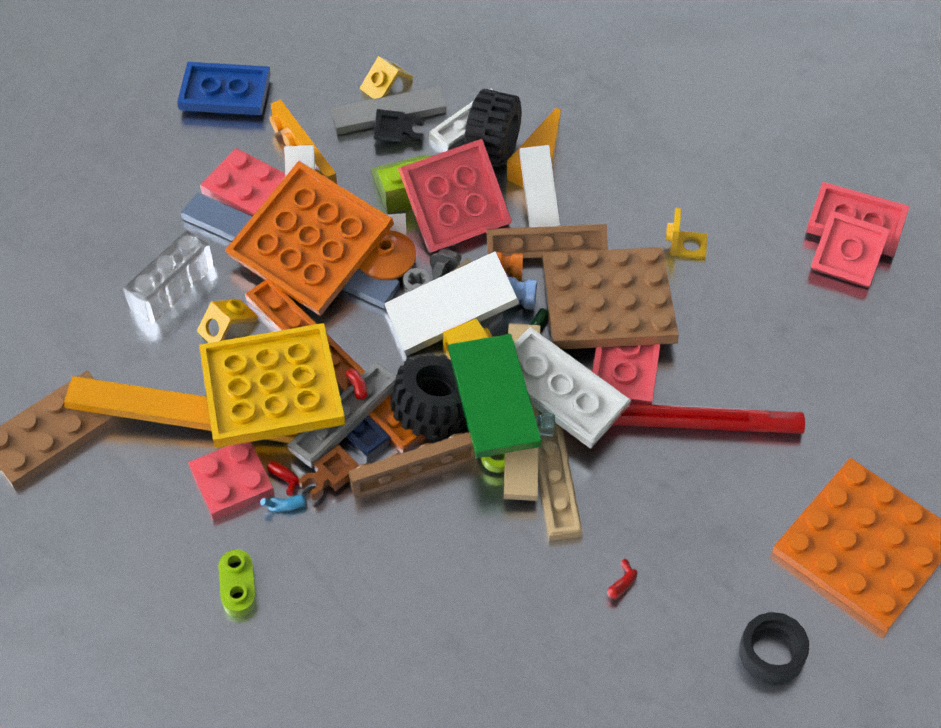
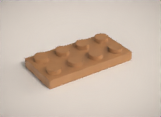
(46, 435)

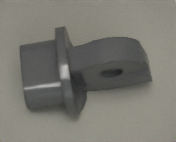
(444, 262)

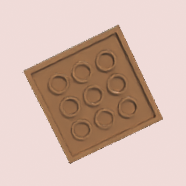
(609, 298)

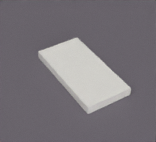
(458, 297)
(566, 388)

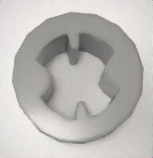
(415, 275)

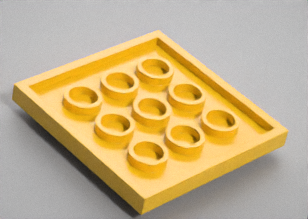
(270, 385)

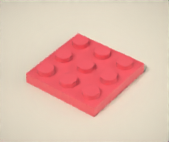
(455, 195)

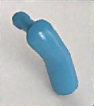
(288, 504)

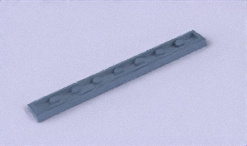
(229, 222)

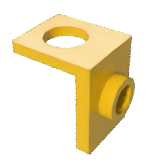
(382, 77)
(679, 237)
(225, 313)

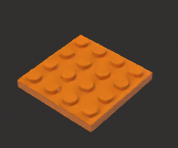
(309, 237)
(865, 544)

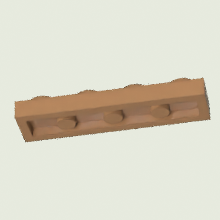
(547, 239)
(411, 465)

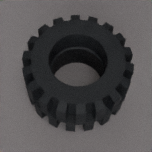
(497, 121)
(428, 397)

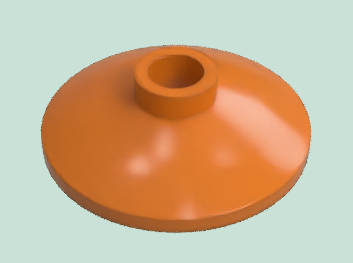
(391, 262)

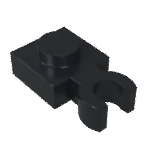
(392, 126)

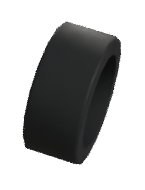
(776, 623)

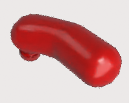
(358, 383)
(284, 473)
(623, 583)

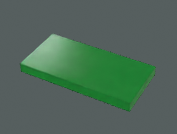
(494, 396)

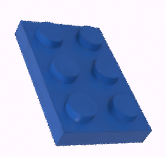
(224, 88)

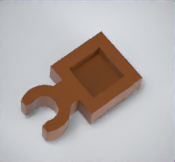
(330, 470)

